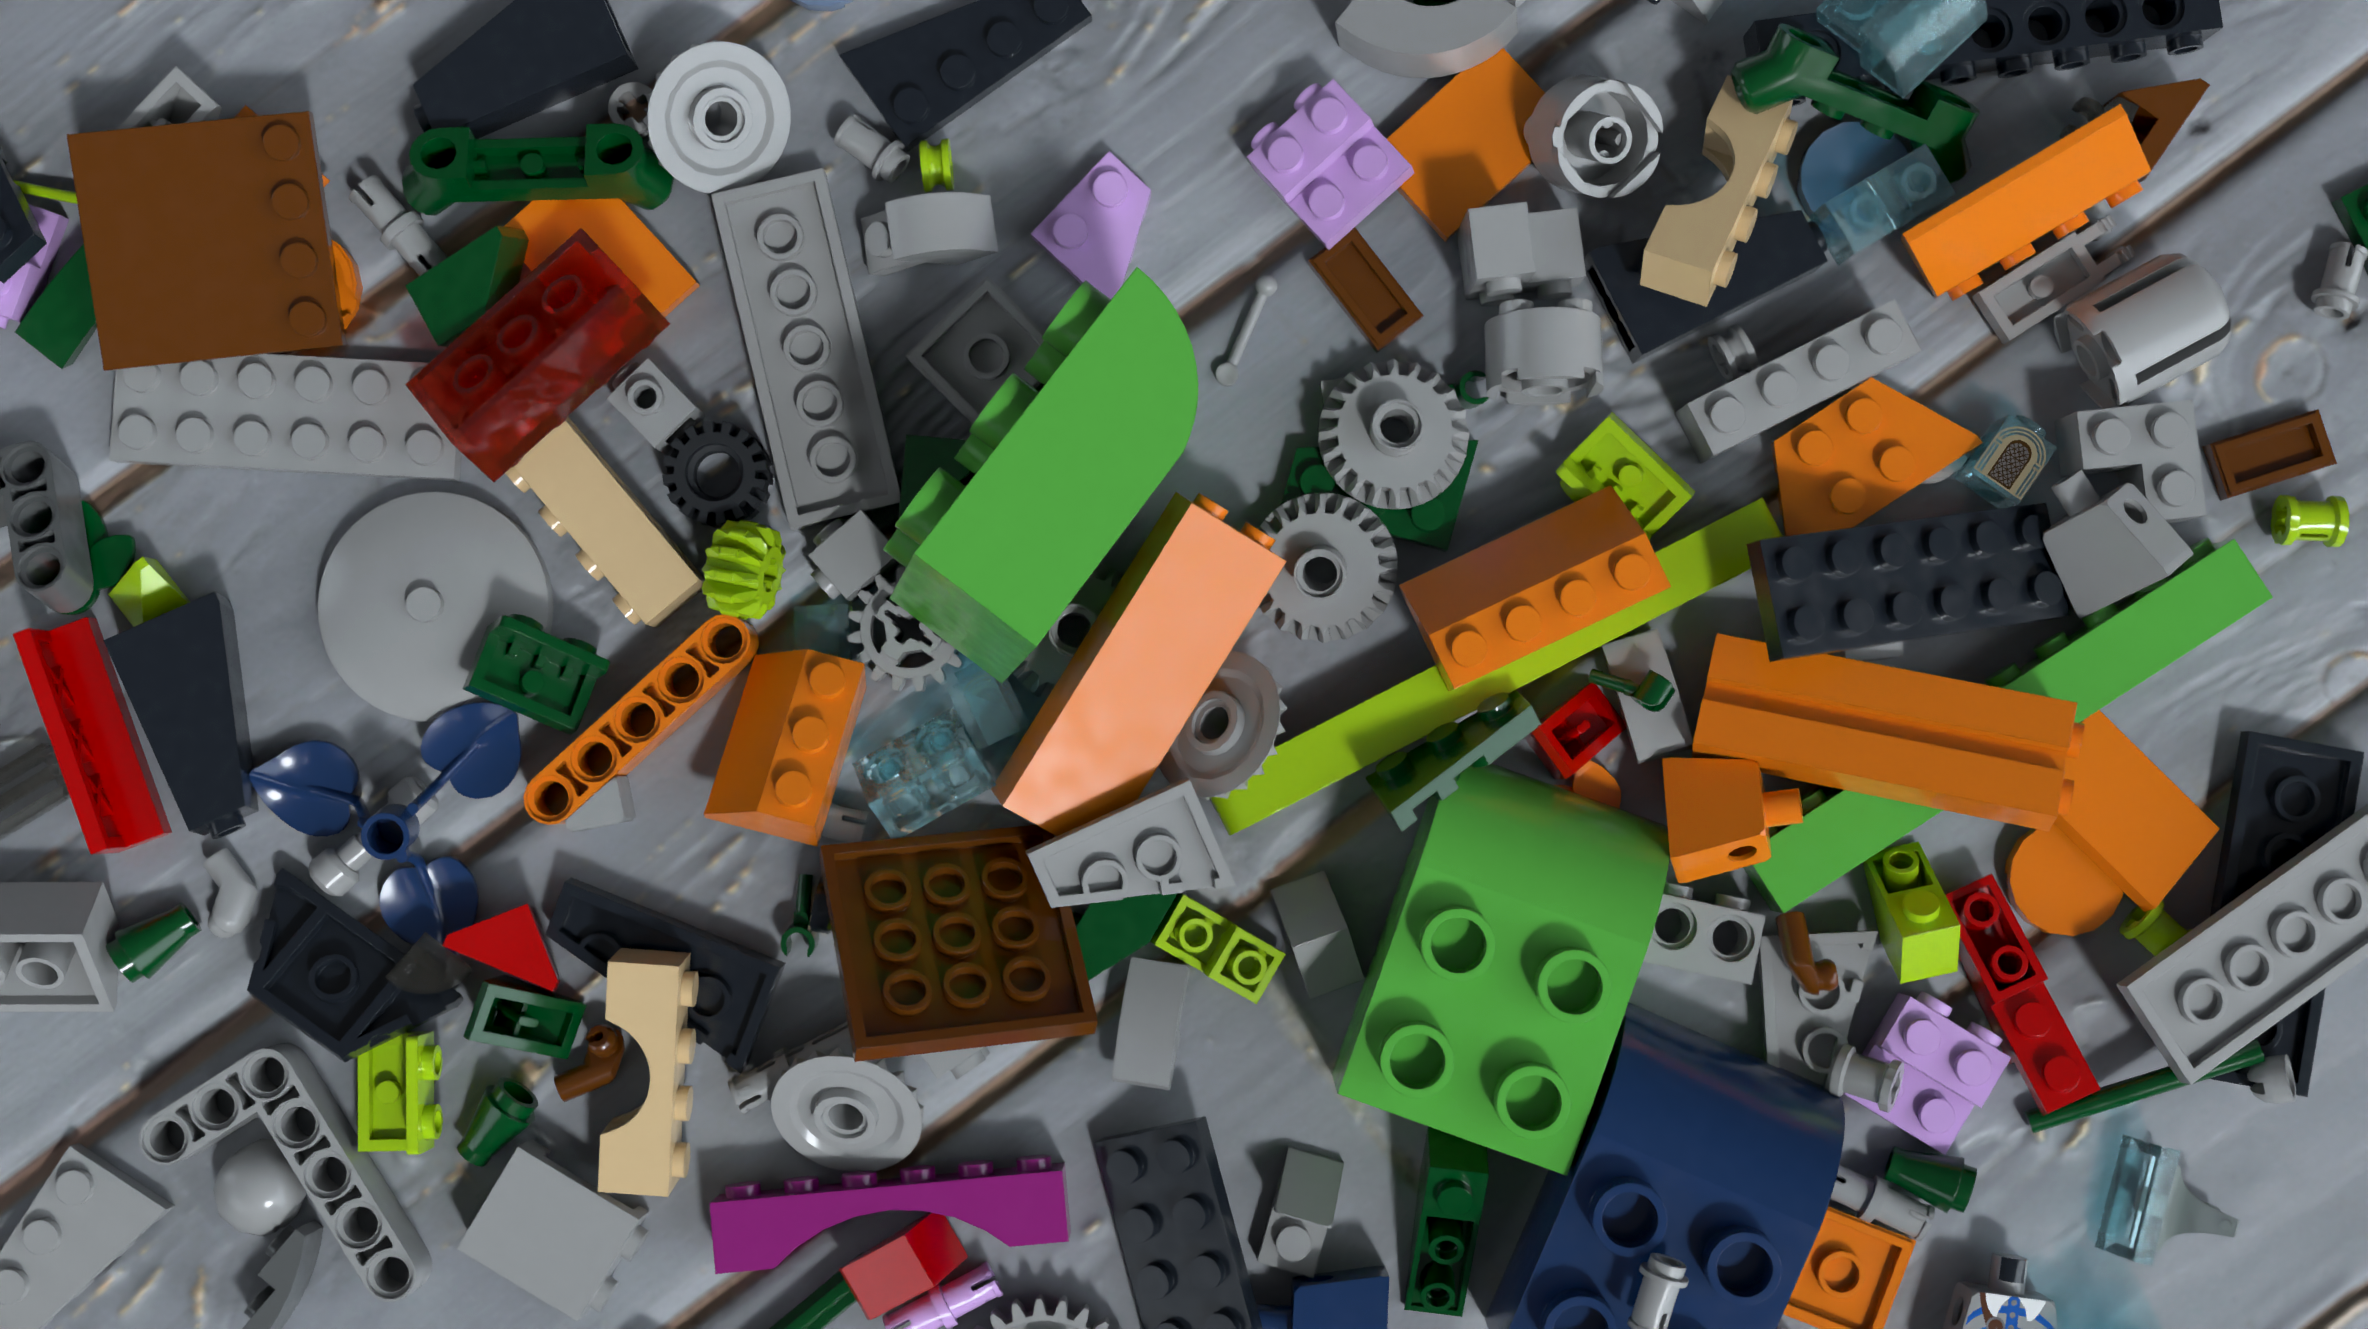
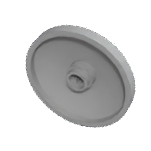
(415, 596)

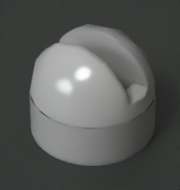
(2273, 1080)

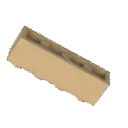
(608, 524)

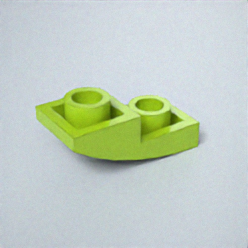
(1217, 947)

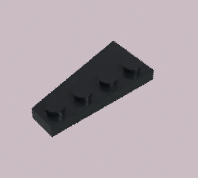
(733, 979)

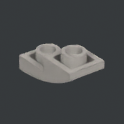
(1650, 733)
(1150, 1023)

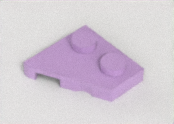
(1097, 225)

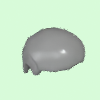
(258, 1189)

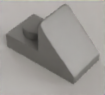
(1301, 1212)

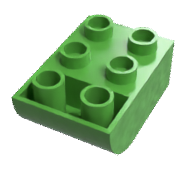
(1051, 475)

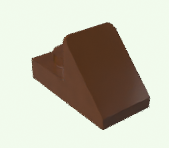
(2162, 114)

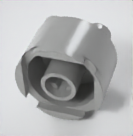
(1595, 136)
(1543, 352)

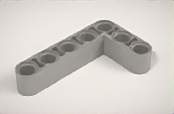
(307, 1156)

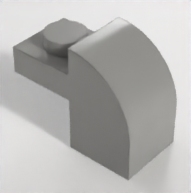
(929, 229)

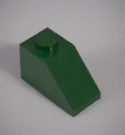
(469, 282)

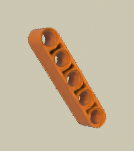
(670, 711)

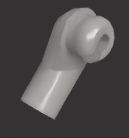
(235, 897)

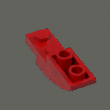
(2015, 999)

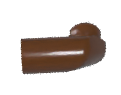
(1799, 957)
(599, 1064)

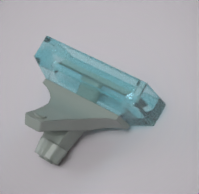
(2153, 1204)

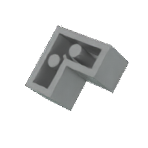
(1519, 252)
(2148, 448)

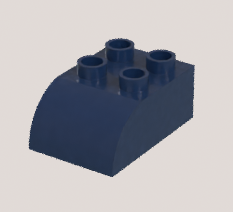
(1687, 1160)

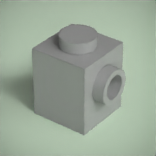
(654, 404)
(850, 556)

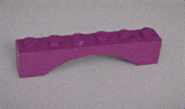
(1014, 1204)

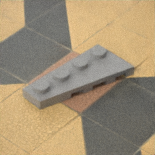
(70, 1235)

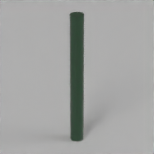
(2136, 1089)

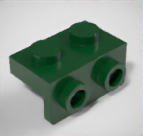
(535, 672)

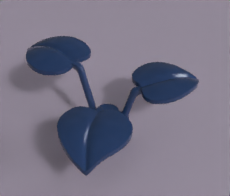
(313, 790)

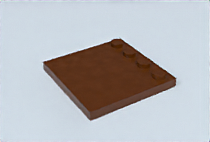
(207, 240)
(952, 944)

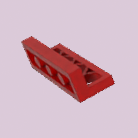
(93, 736)

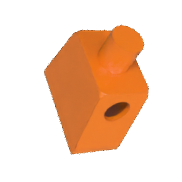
(1721, 815)

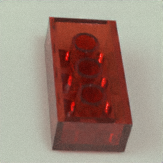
(536, 355)

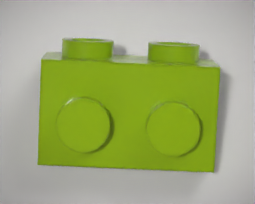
(1636, 473)
(398, 1095)

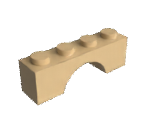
(1696, 240)
(650, 1000)

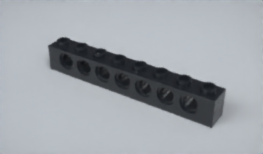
(2015, 50)

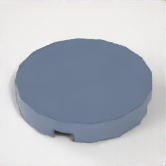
(1841, 160)

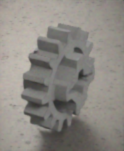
(893, 651)

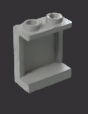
(554, 1233)

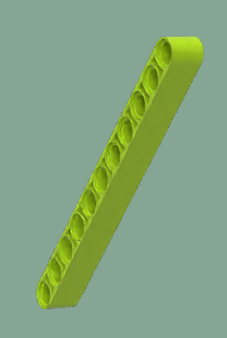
(1424, 702)

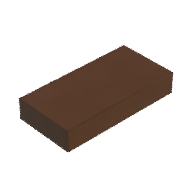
(1365, 290)
(2269, 454)

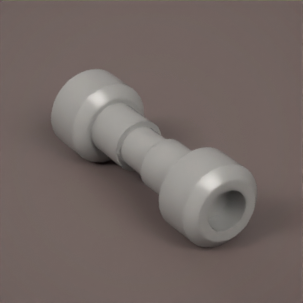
(338, 868)

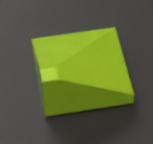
(146, 592)

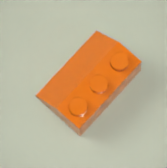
(788, 744)

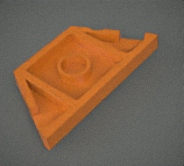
(1861, 457)

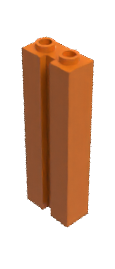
(1140, 667)
(1891, 733)

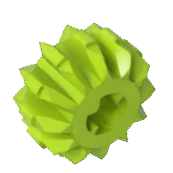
(743, 569)

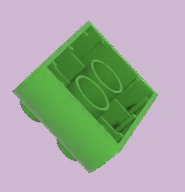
(1506, 964)

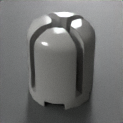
(2145, 328)

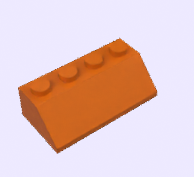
(2028, 202)
(1533, 587)

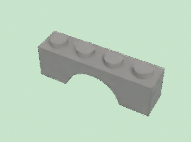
(1797, 381)

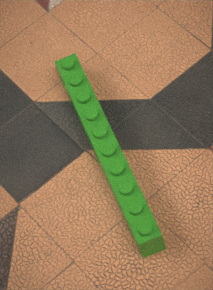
(2090, 667)

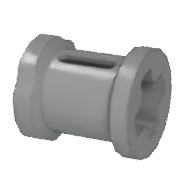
(1866, 1078)

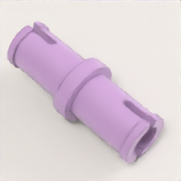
(947, 1302)

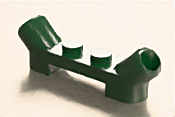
(1803, 66)
(606, 164)

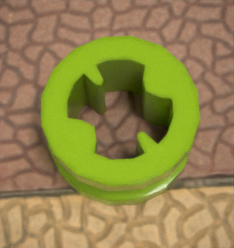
(936, 165)

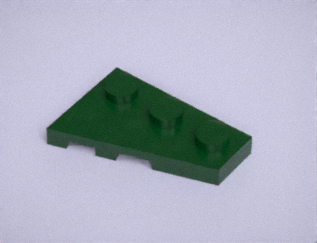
(1424, 524)
(1435, 766)

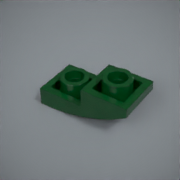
(63, 314)

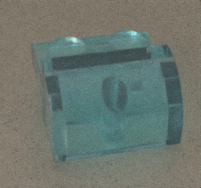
(1902, 38)

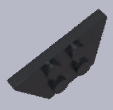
(330, 975)

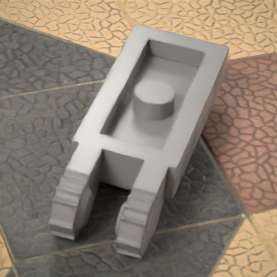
(2048, 282)

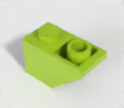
(1912, 913)

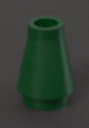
(150, 943)
(498, 1119)
(1934, 1178)

